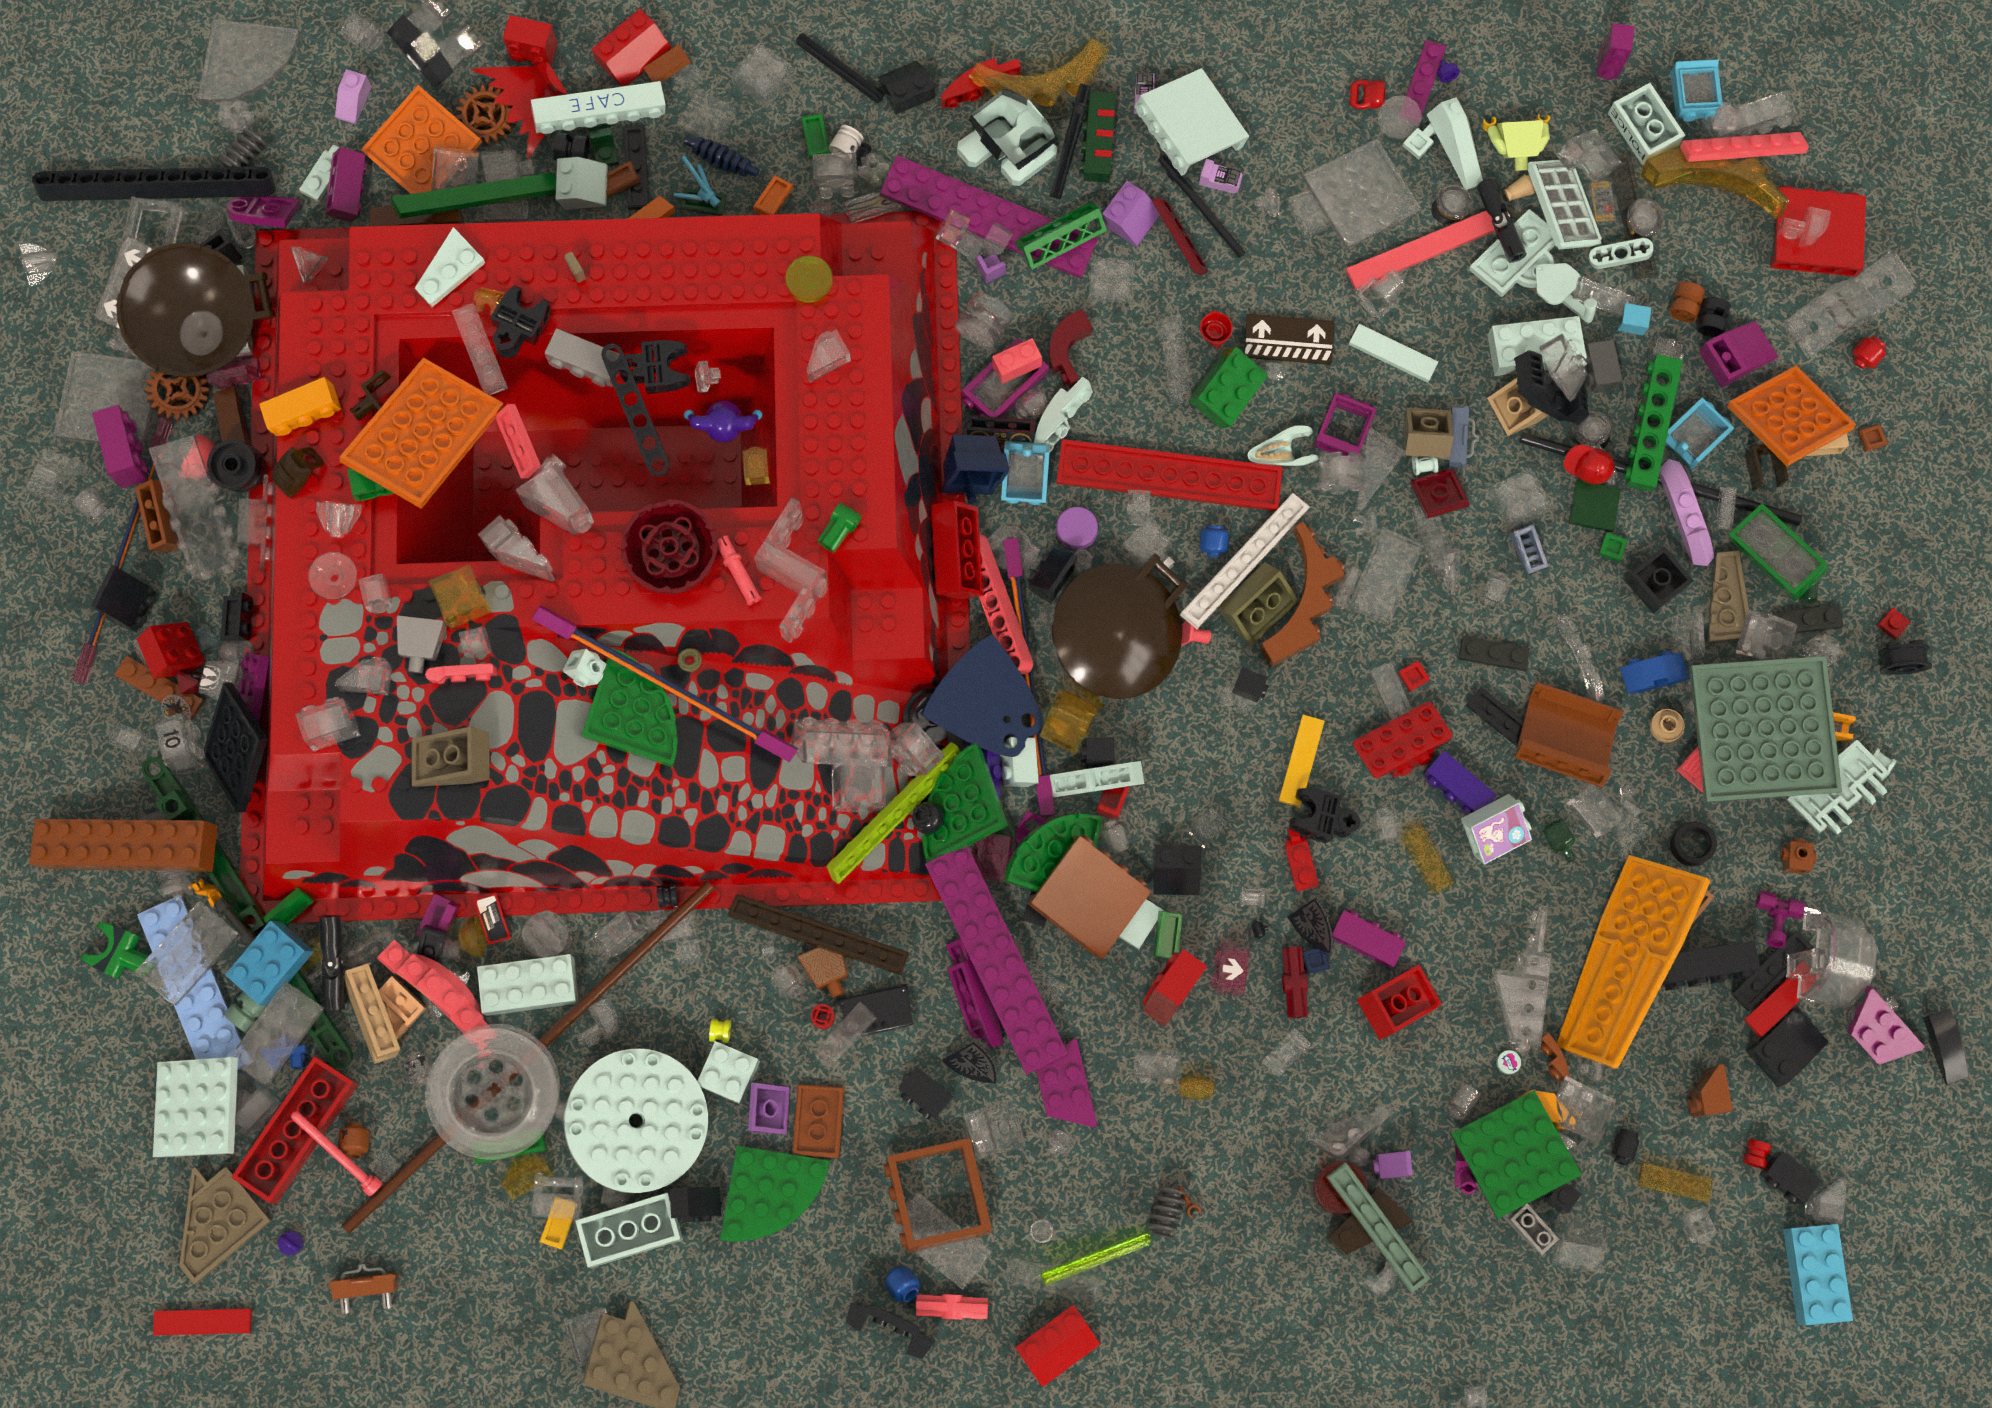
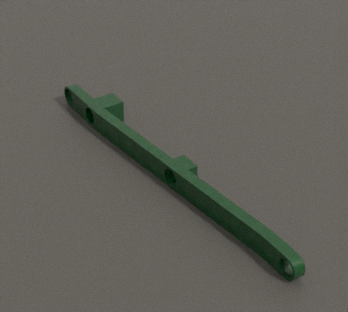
(244, 904)

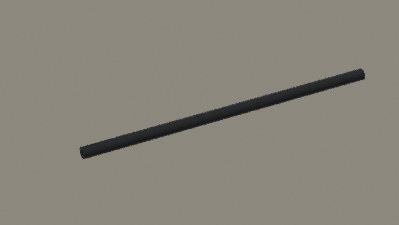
(1699, 490)

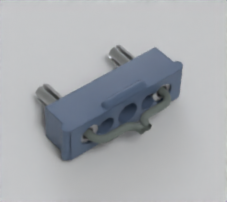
(1460, 420)

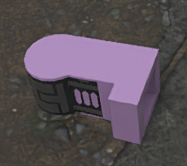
(1144, 84)
(1220, 177)

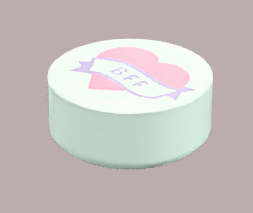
(1508, 1062)

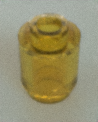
(1196, 1087)

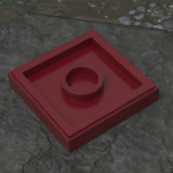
(1439, 493)

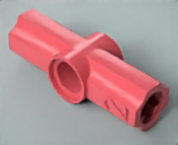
(951, 1306)

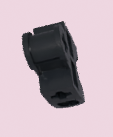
(516, 323)
(644, 371)
(1325, 816)

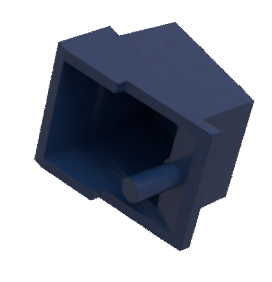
(973, 466)

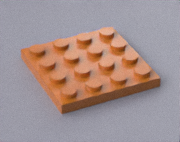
(408, 140)
(1791, 415)

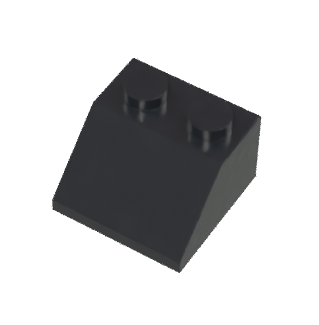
(907, 87)
(1053, 574)
(1176, 870)

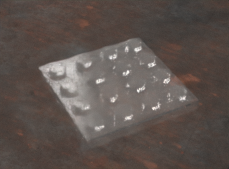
(1361, 194)
(100, 383)

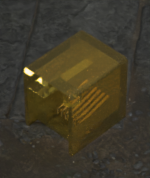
(459, 596)
(1068, 721)

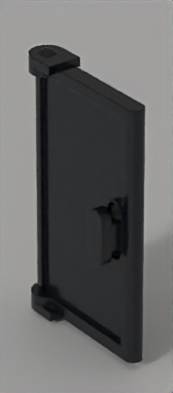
(888, 1005)

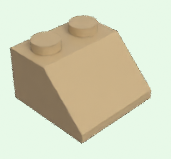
(1513, 409)

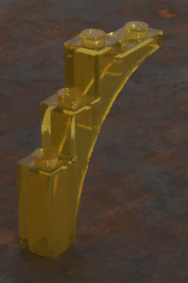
(1046, 86)
(1742, 178)

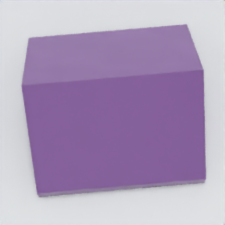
(768, 1109)

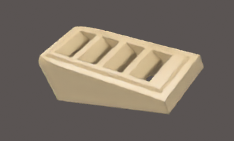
(1834, 447)

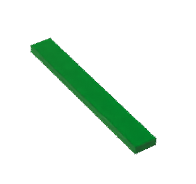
(474, 195)

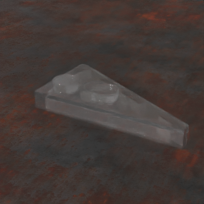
(1378, 462)

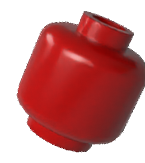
(1869, 352)

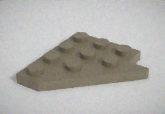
(217, 1222)
(629, 1363)

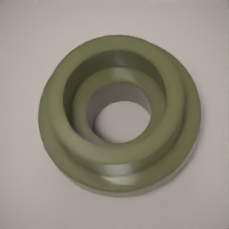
(689, 652)

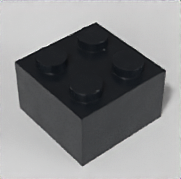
(1658, 580)

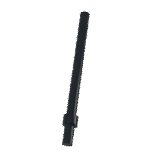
(1175, 176)

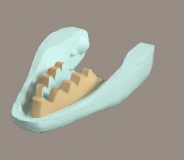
(1278, 449)

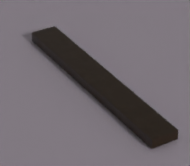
(818, 934)

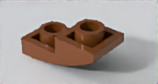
(1557, 1064)

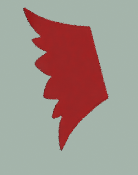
(520, 87)

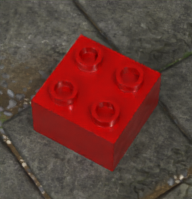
(529, 40)
(170, 649)

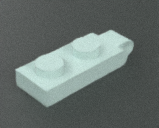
(318, 179)

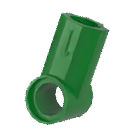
(841, 523)

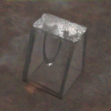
(556, 500)

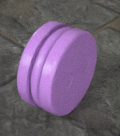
(1076, 528)

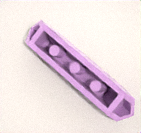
(1686, 512)

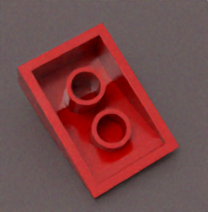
(1399, 1002)

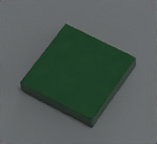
(1594, 506)

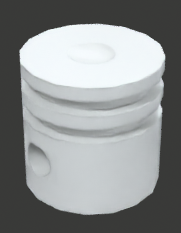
(846, 140)

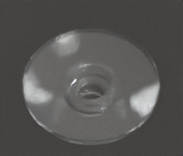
(194, 328)
(325, 567)

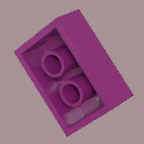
(120, 446)

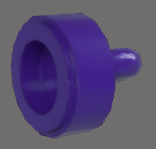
(1447, 72)
(290, 1243)

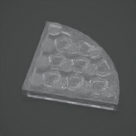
(244, 58)

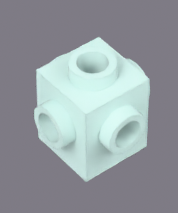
(584, 667)

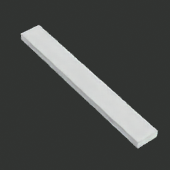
(1244, 561)

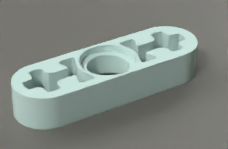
(1638, 255)

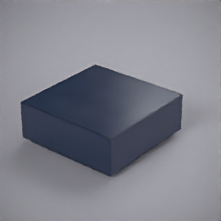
(1315, 960)

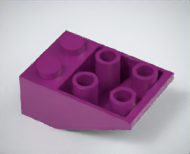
(1737, 353)

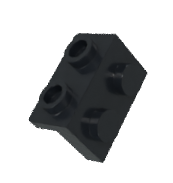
(237, 617)

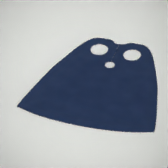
(979, 695)

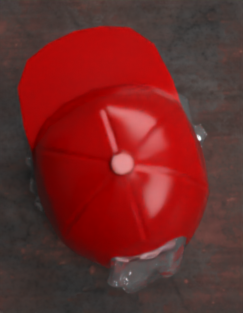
(1590, 464)

